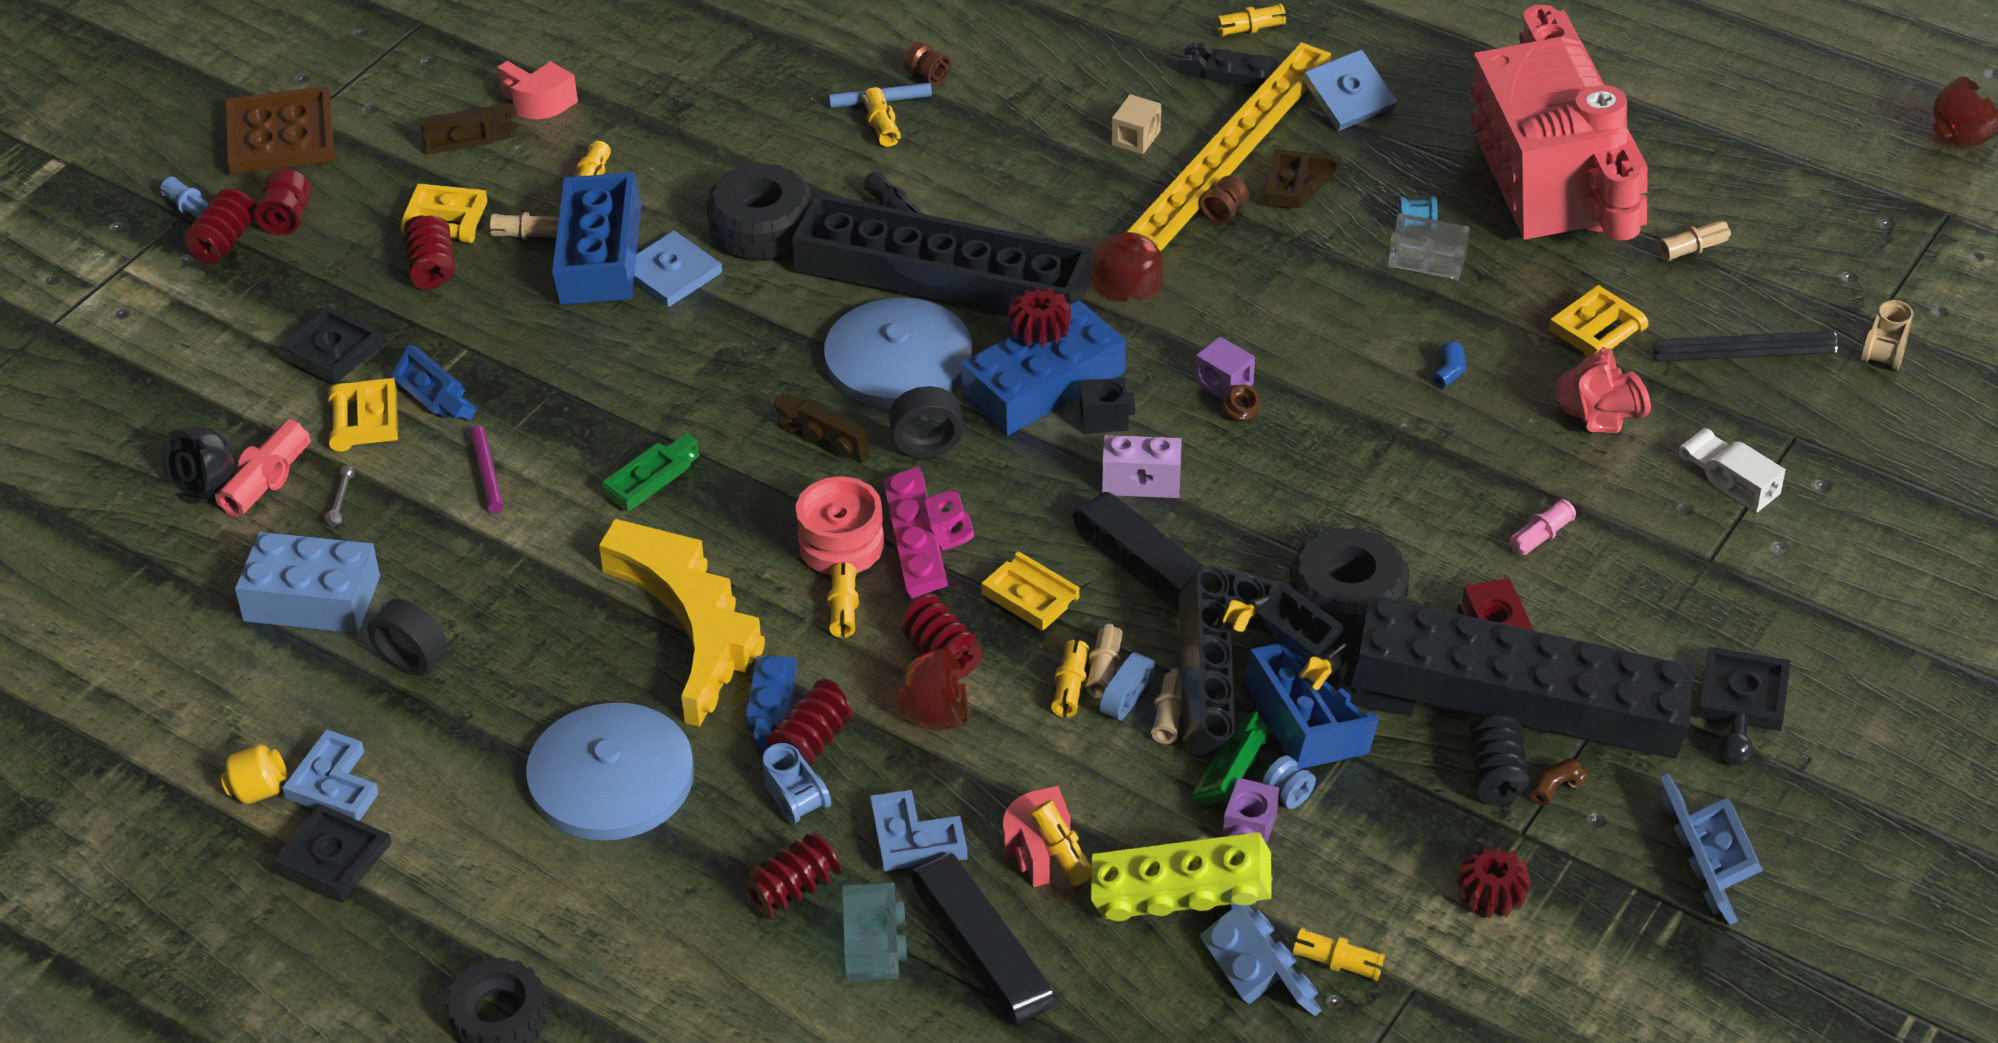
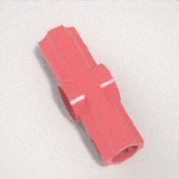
(262, 468)

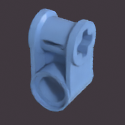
(793, 782)

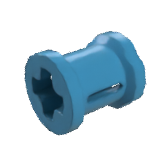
(1419, 208)

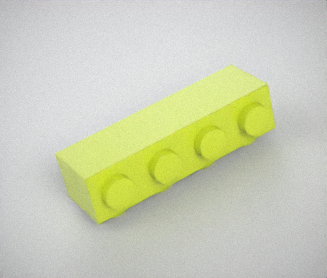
(1181, 876)

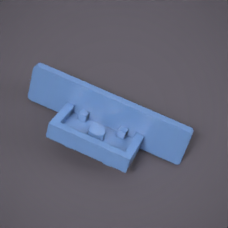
(1719, 846)
(1253, 959)

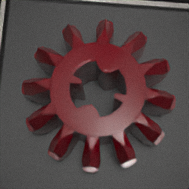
(1039, 317)
(1493, 881)

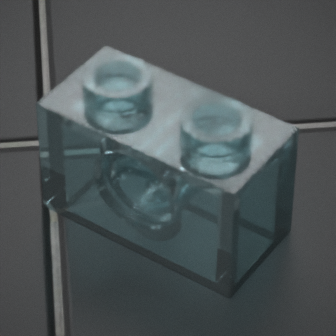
(871, 932)

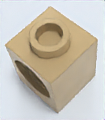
(1136, 124)

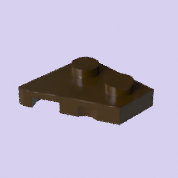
(1298, 176)

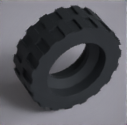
(492, 978)

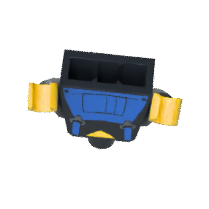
(1300, 623)

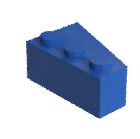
(1307, 722)

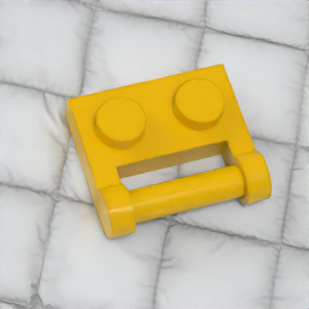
(450, 204)
(1591, 315)
(375, 411)

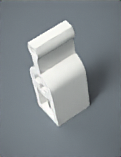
(1735, 469)

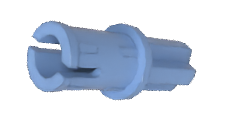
(187, 199)

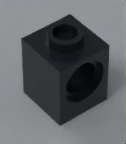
(1105, 405)

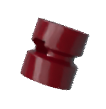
(283, 202)

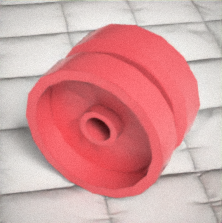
(839, 524)

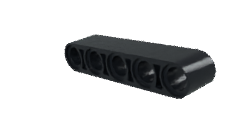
(1136, 546)
(983, 939)

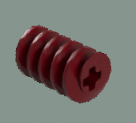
(220, 225)
(429, 251)
(934, 627)
(814, 720)
(789, 872)

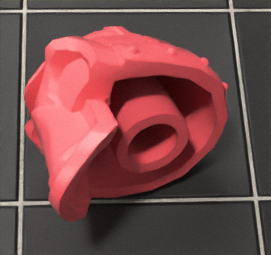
(1602, 394)

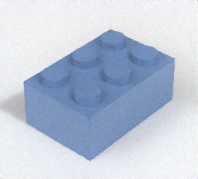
(308, 582)

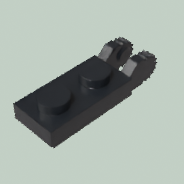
(1227, 65)

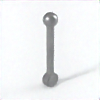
(333, 517)

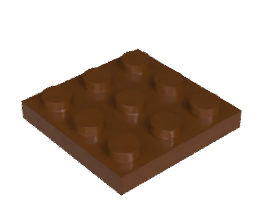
(279, 130)

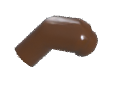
(1553, 776)

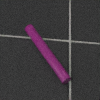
(486, 469)

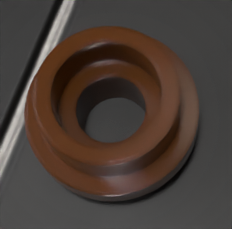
(1248, 396)

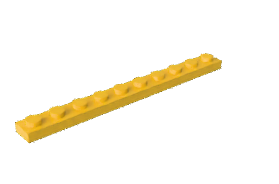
(1229, 146)

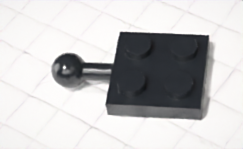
(1745, 692)

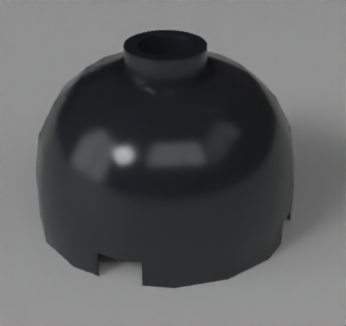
(198, 462)

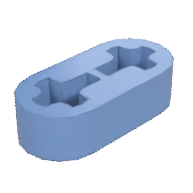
(1127, 686)

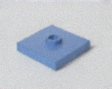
(1349, 90)
(674, 268)

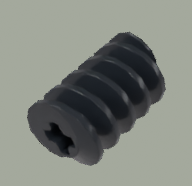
(1498, 758)

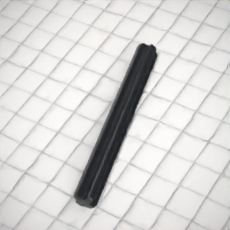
(1745, 346)

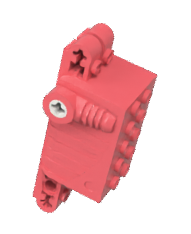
(1557, 134)

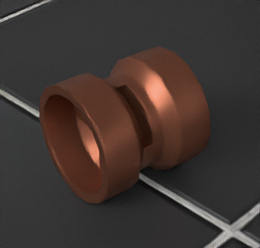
(929, 64)
(1224, 200)

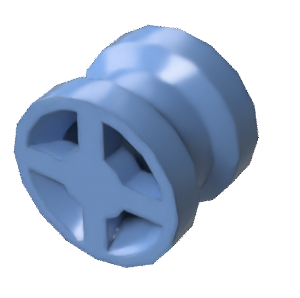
(1293, 783)

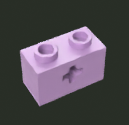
(1142, 466)

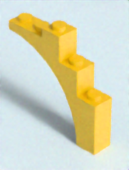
(703, 602)

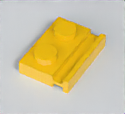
(1030, 591)

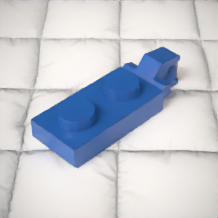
(432, 385)
(770, 695)

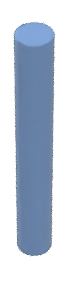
(890, 94)

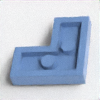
(326, 779)
(911, 843)

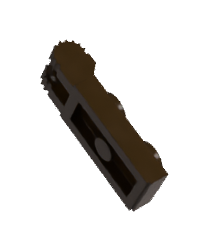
(467, 128)
(822, 426)

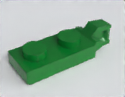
(650, 472)
(1232, 761)

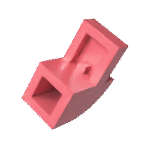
(538, 94)
(1023, 837)

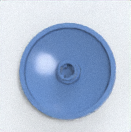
(894, 348)
(610, 771)

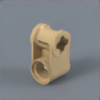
(1889, 334)

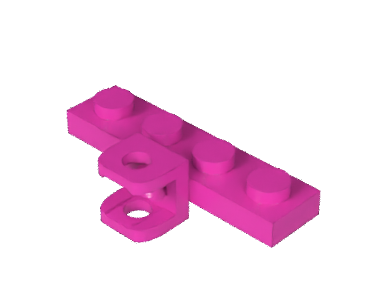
(922, 528)

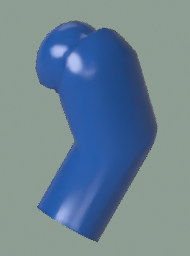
(1453, 366)

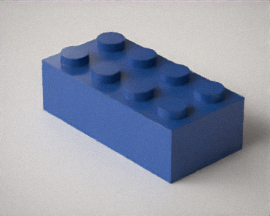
(597, 238)
(1025, 383)

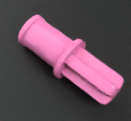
(1542, 527)

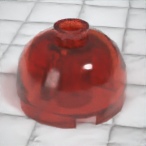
(1963, 115)
(1128, 267)
(933, 691)

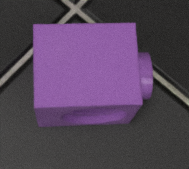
(1223, 366)
(1251, 809)

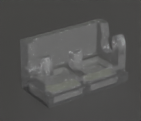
(1429, 246)

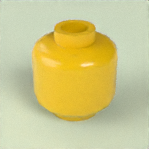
(254, 774)

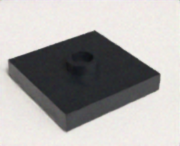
(331, 345)
(331, 853)

